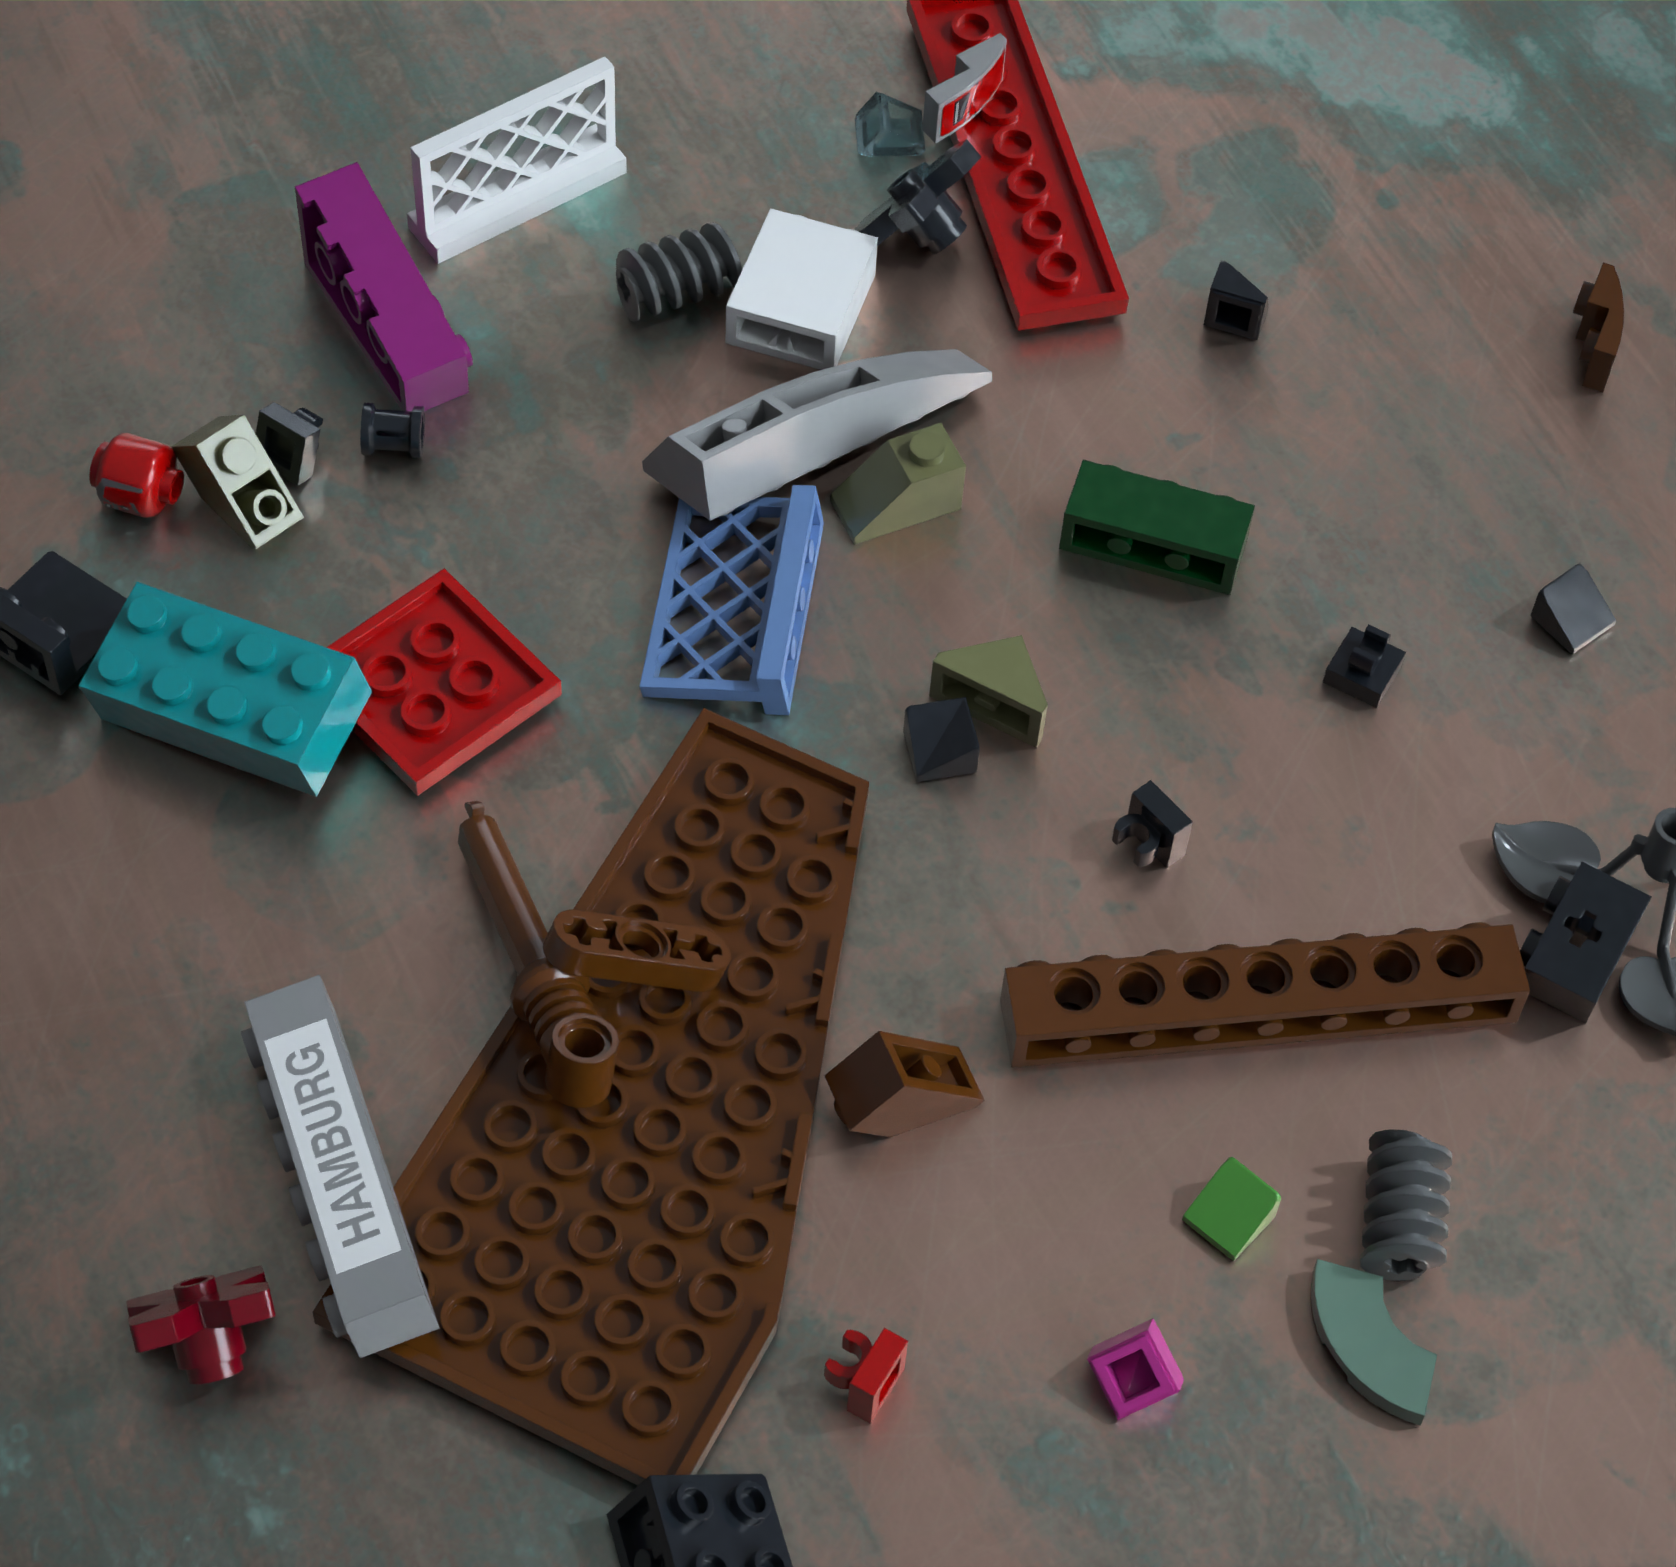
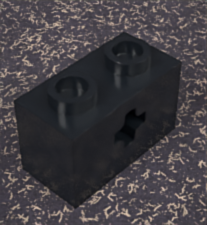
(1601, 911)

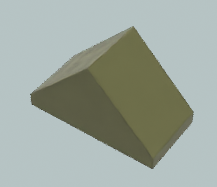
(996, 684)

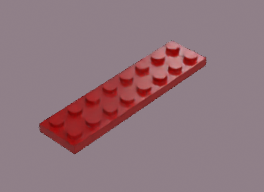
(1028, 176)

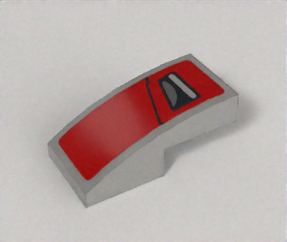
(965, 95)

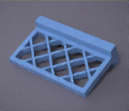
(782, 614)

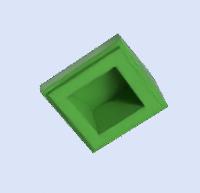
(1233, 1208)

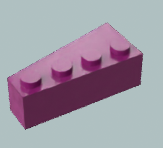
(379, 290)

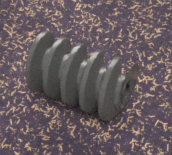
(674, 267)
(1405, 1205)

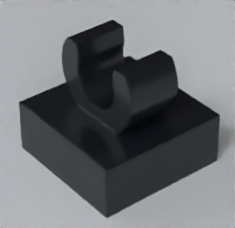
(290, 440)
(1365, 665)
(1156, 824)

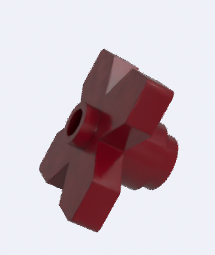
(202, 1321)

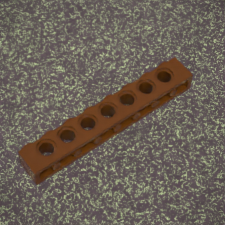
(1299, 1010)

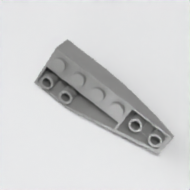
(805, 425)

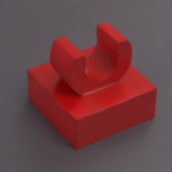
(873, 1375)

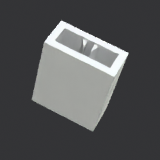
(801, 290)

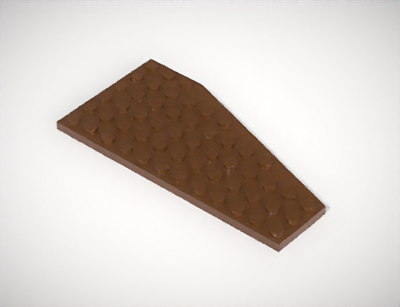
(634, 1253)

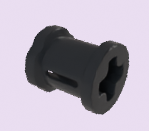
(392, 430)

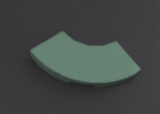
(1366, 1342)

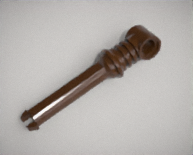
(570, 1034)

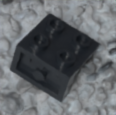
(56, 621)
(699, 1523)

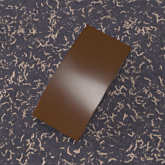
(1600, 326)

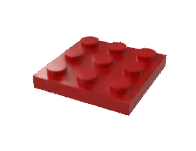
(441, 681)

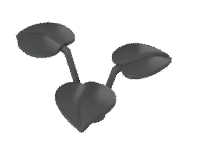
(1542, 851)

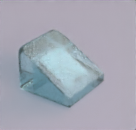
(889, 128)

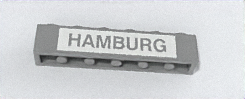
(339, 1168)

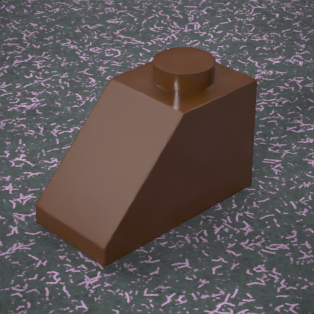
(901, 1085)

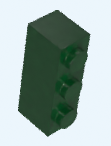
(1156, 526)

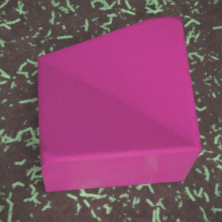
(1135, 1369)

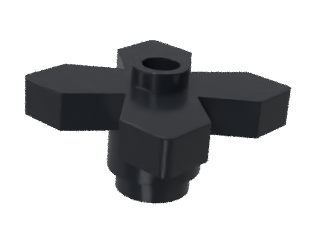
(922, 203)

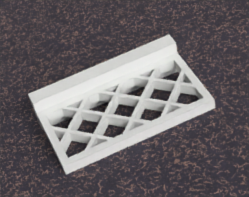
(529, 180)

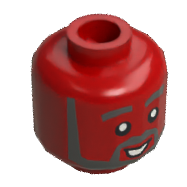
(136, 475)

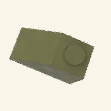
(902, 485)

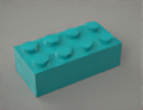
(226, 688)

